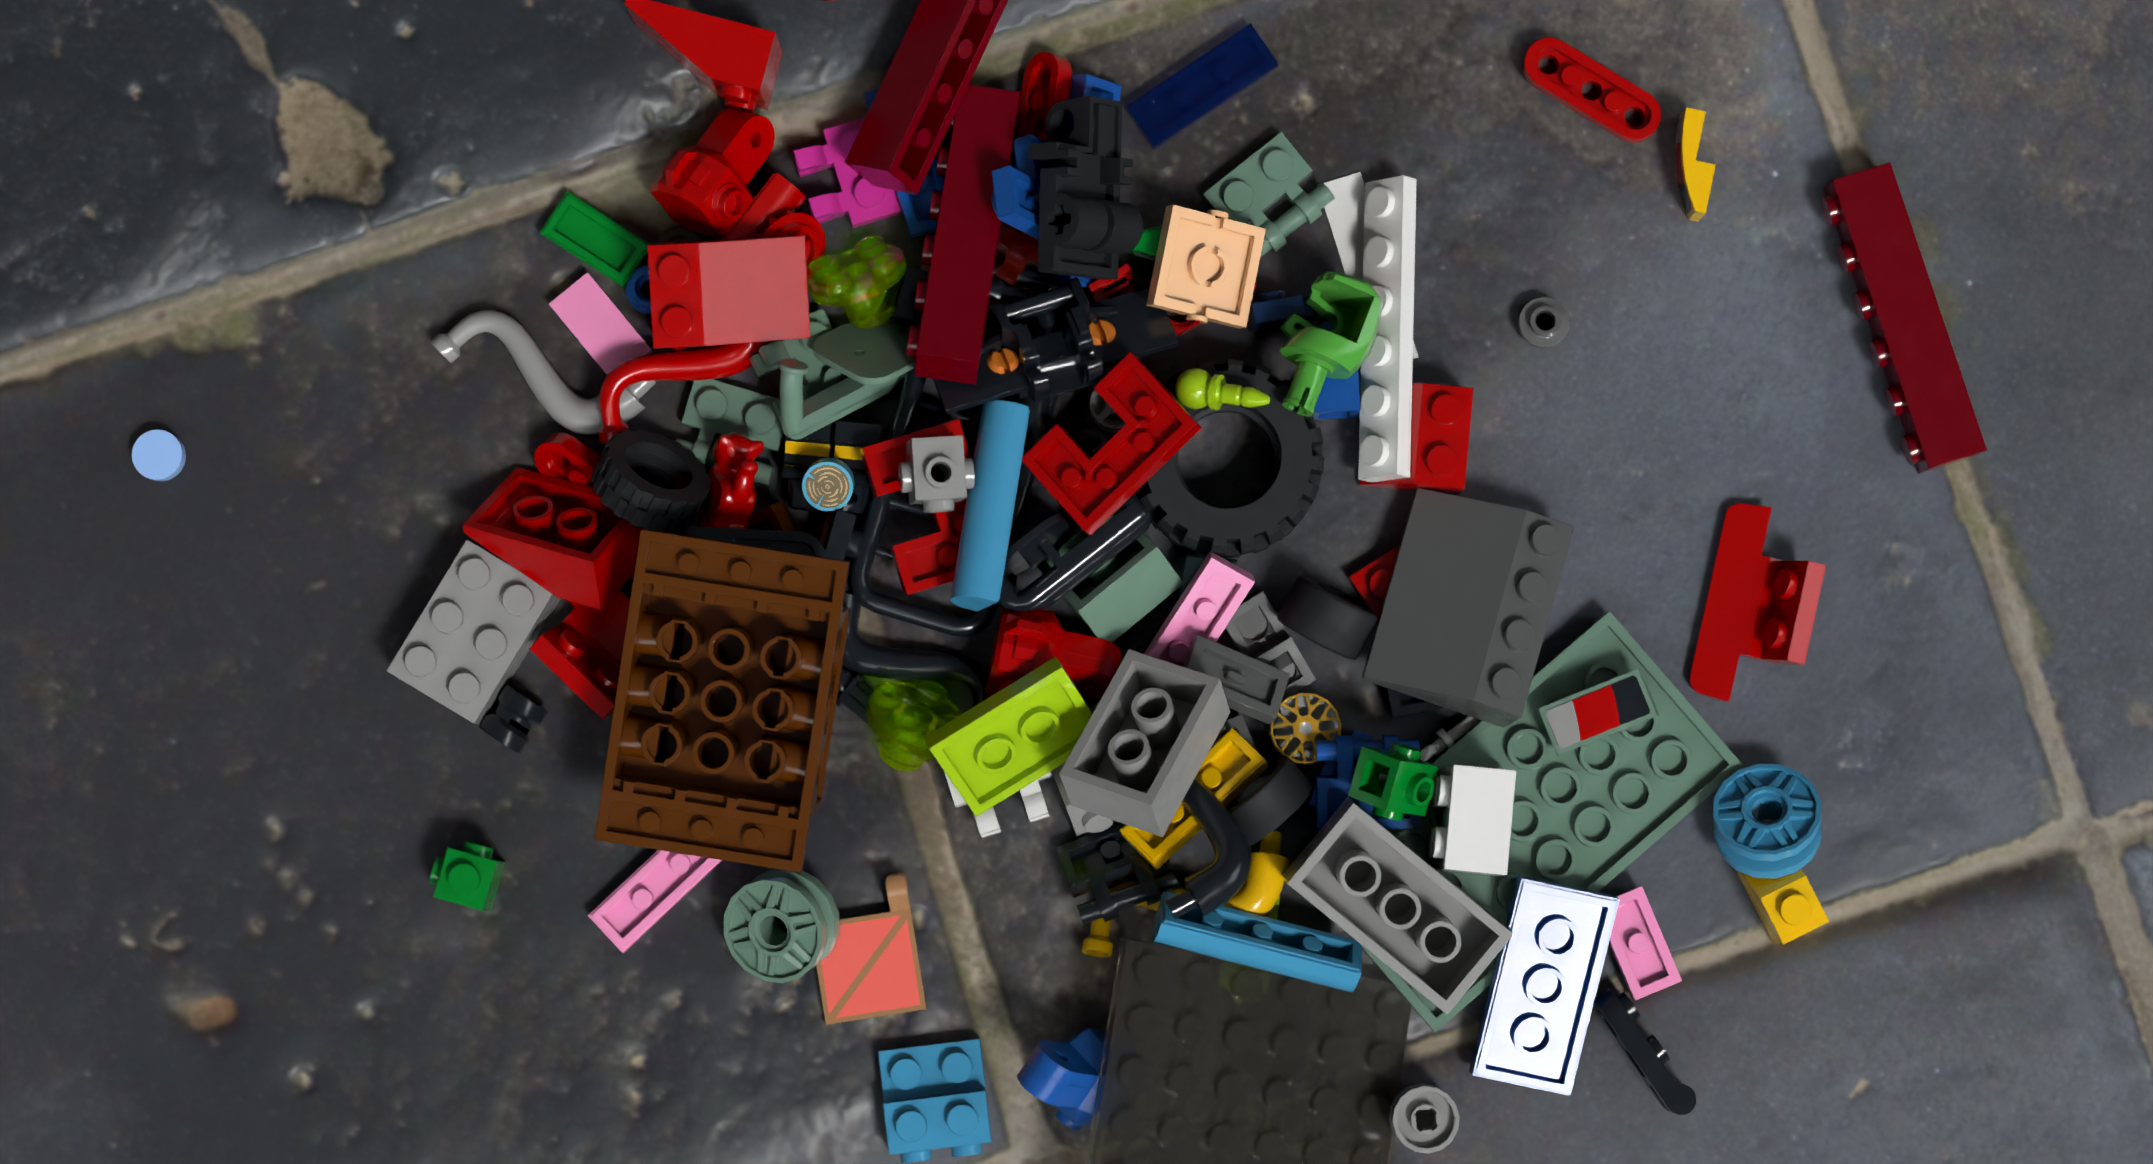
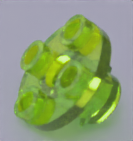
(859, 280)
(902, 718)

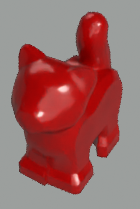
(731, 483)

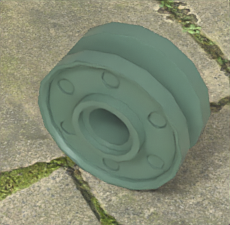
(758, 940)

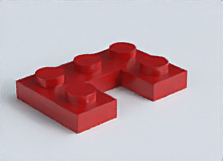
(1152, 434)
(931, 558)

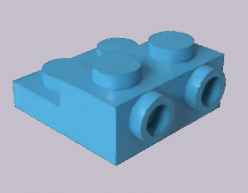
(935, 1099)

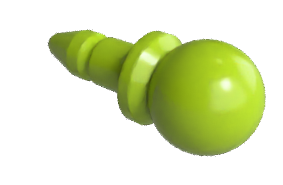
(1197, 389)

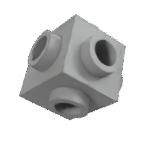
(948, 458)

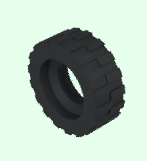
(640, 501)

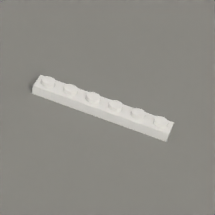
(1389, 367)

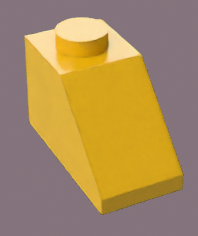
(1785, 905)

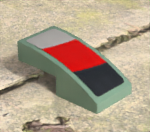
(1598, 711)

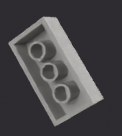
(1397, 905)

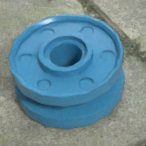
(1772, 847)

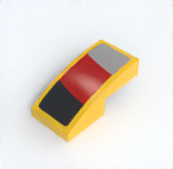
(1693, 176)

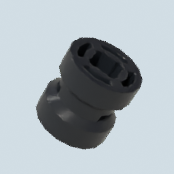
(519, 708)

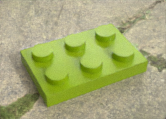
(1012, 736)

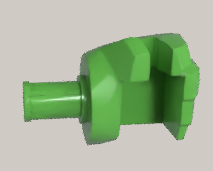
(1337, 354)

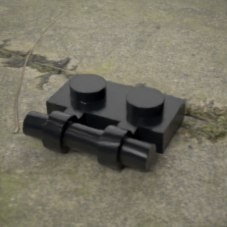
(1104, 859)

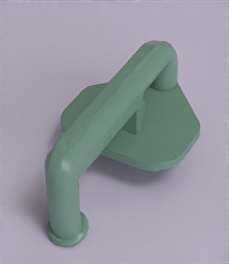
(869, 357)

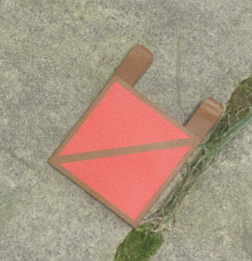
(874, 963)

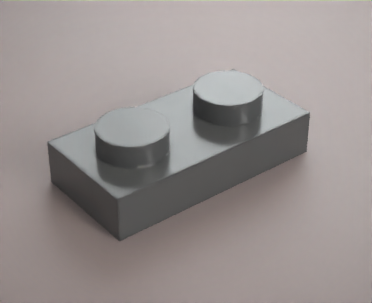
(1247, 682)

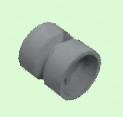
(1423, 1118)

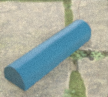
(990, 505)
(1263, 944)

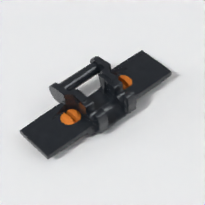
(1063, 360)

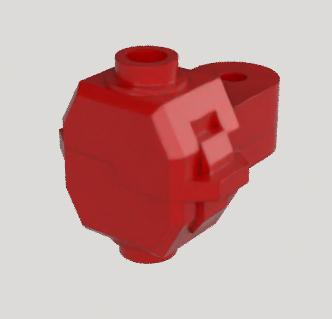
(708, 182)
(1035, 637)

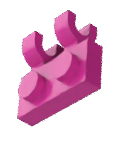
(857, 196)

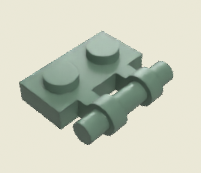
(1263, 181)
(724, 409)

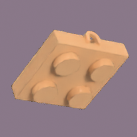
(1206, 266)

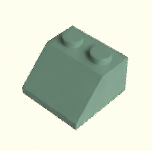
(1120, 589)

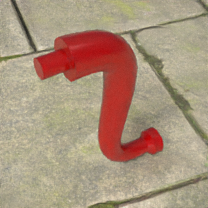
(672, 366)

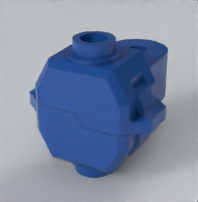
(1066, 1075)

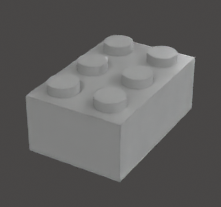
(473, 633)
(1145, 742)

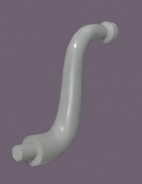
(559, 401)

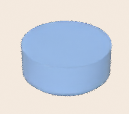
(158, 455)

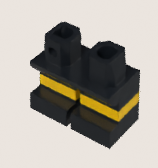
(848, 441)

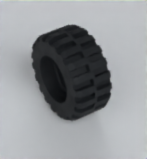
(1270, 514)

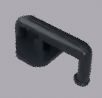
(1075, 564)

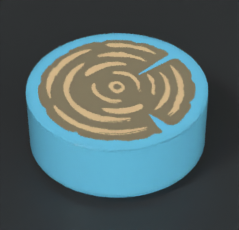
(828, 484)

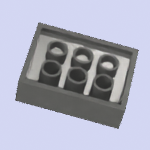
(1468, 605)

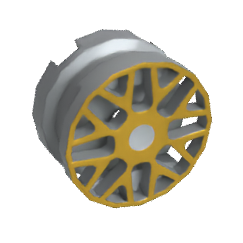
(1300, 724)

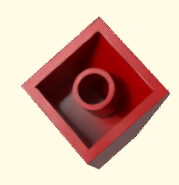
(1437, 440)

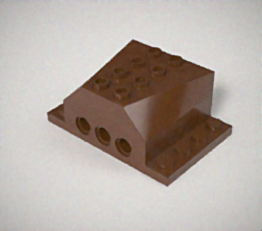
(724, 700)

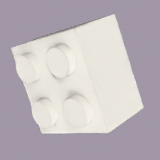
(1473, 820)

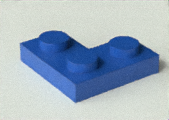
(1018, 188)

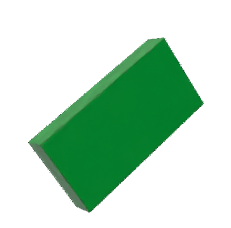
(595, 239)

